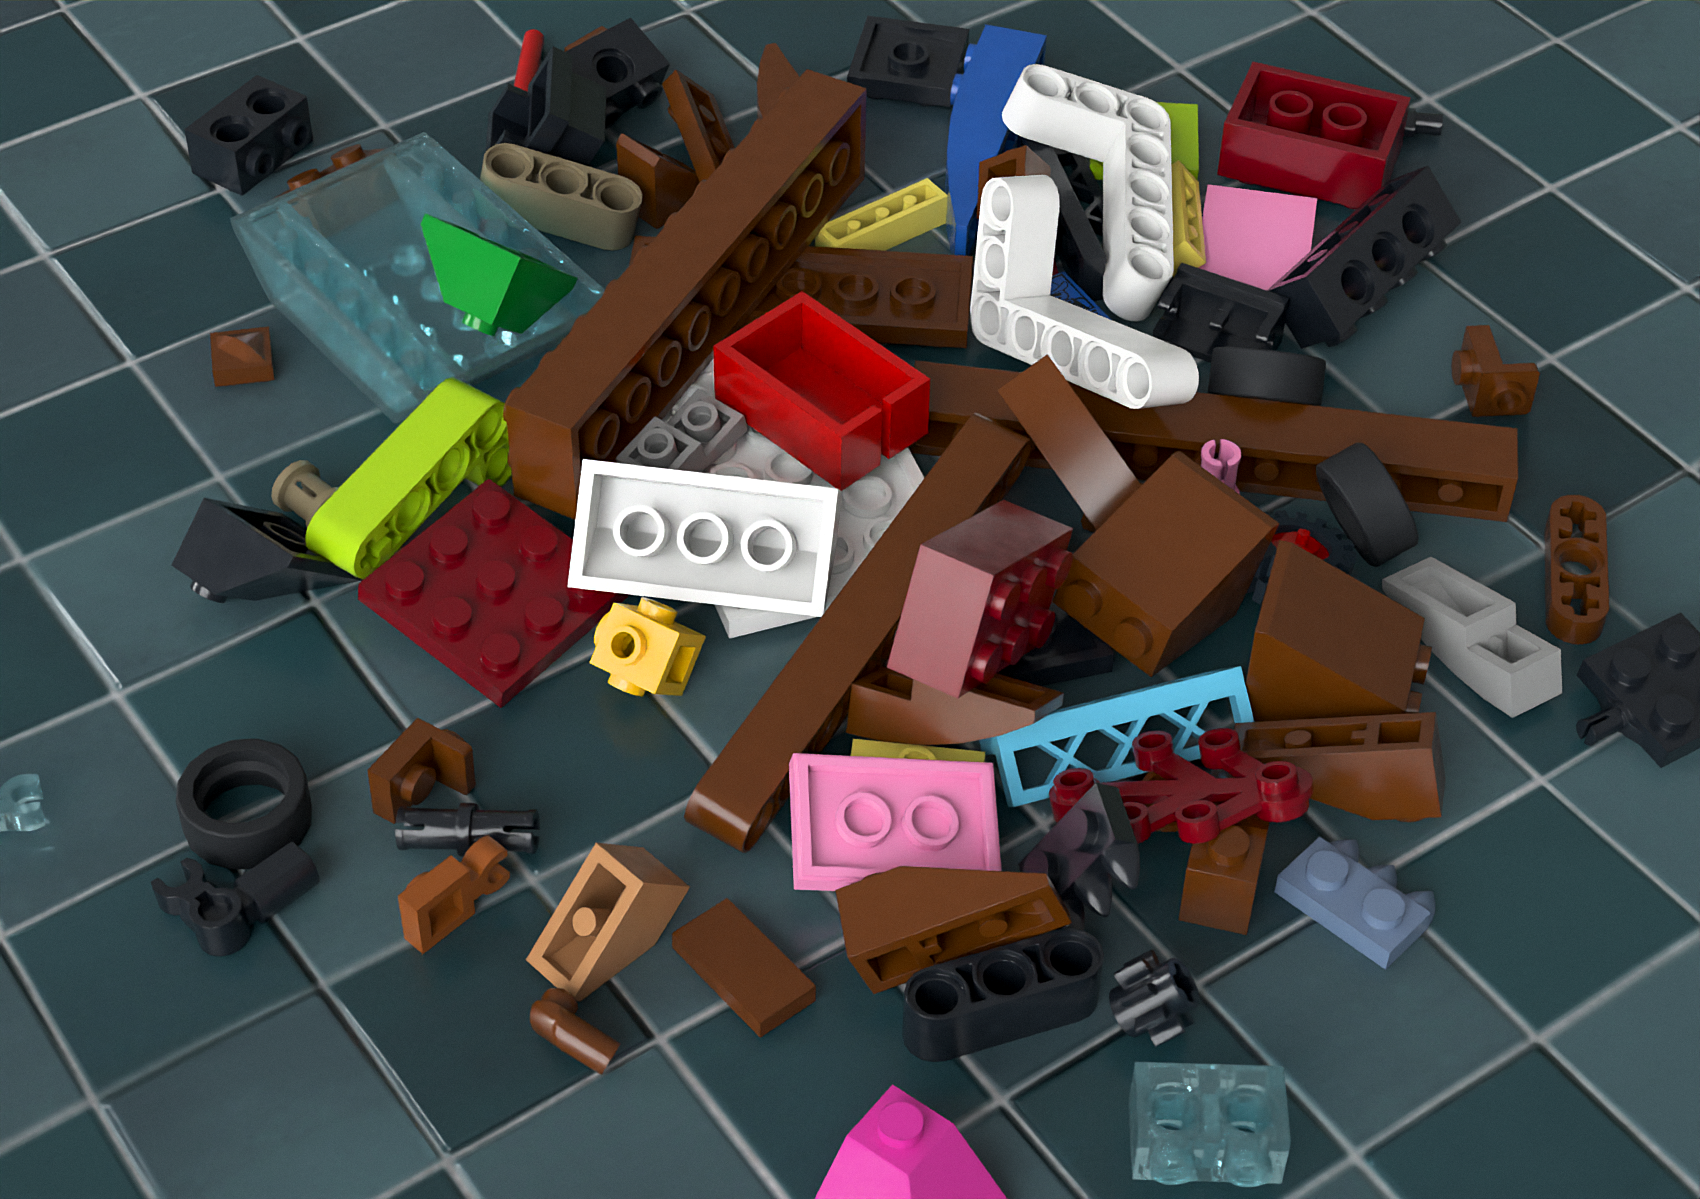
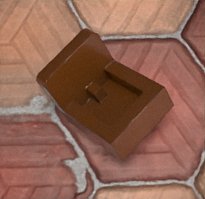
(1487, 382)

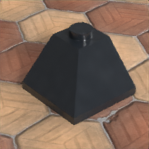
(251, 555)

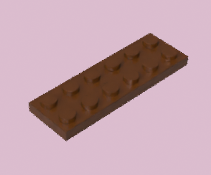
(880, 292)

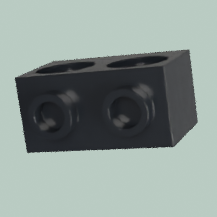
(249, 135)

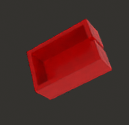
(822, 390)

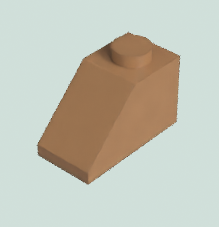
(606, 918)

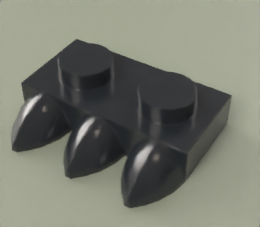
(1085, 850)

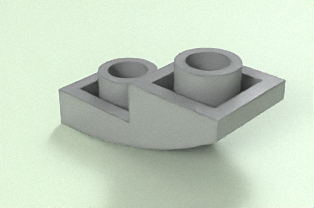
(690, 439)

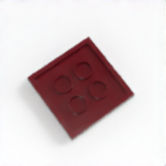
(487, 593)

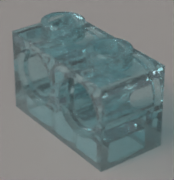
(1208, 1108)

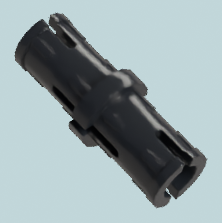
(464, 826)

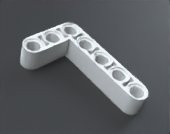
(1135, 149)
(1020, 317)

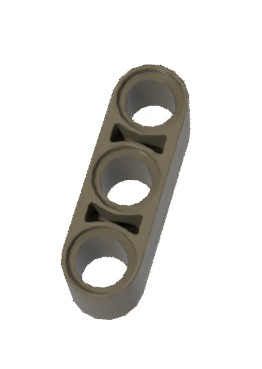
(564, 196)

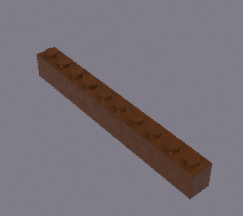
(1434, 462)

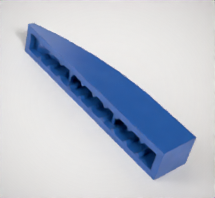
(977, 121)

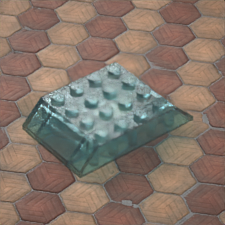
(361, 284)

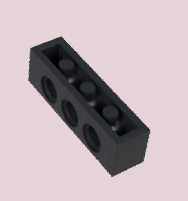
(1366, 258)

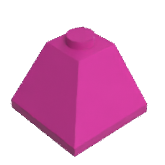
(906, 1154)

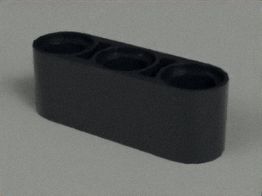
(1043, 986)

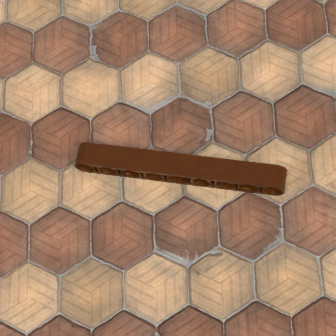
(849, 641)

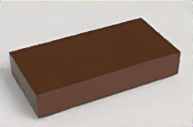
(744, 967)

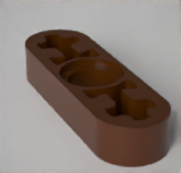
(1564, 586)

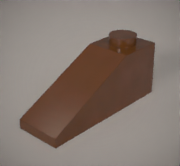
(1360, 763)
(1225, 874)
(934, 915)

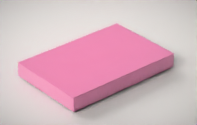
(1255, 233)
(888, 813)

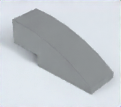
(1478, 636)

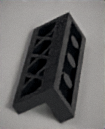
(1076, 230)

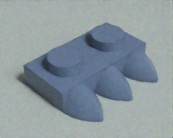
(1356, 900)

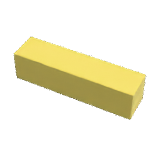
(1187, 219)
(888, 220)

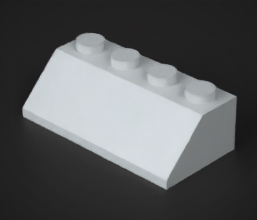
(704, 538)

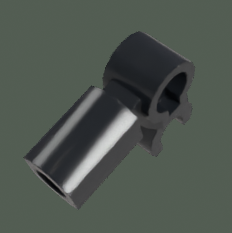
(224, 915)

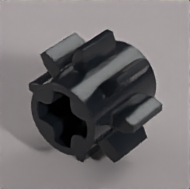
(1154, 997)

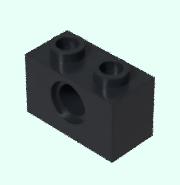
(625, 65)

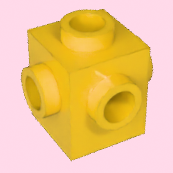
(646, 648)

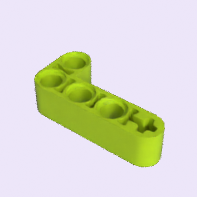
(441, 443)

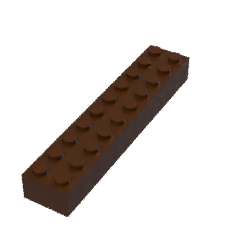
(687, 290)

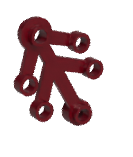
(1268, 790)

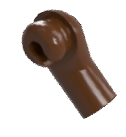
(556, 1022)

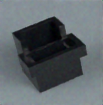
(557, 114)

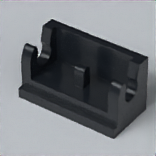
(1218, 312)

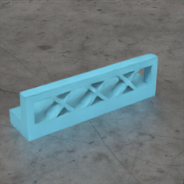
(1112, 711)

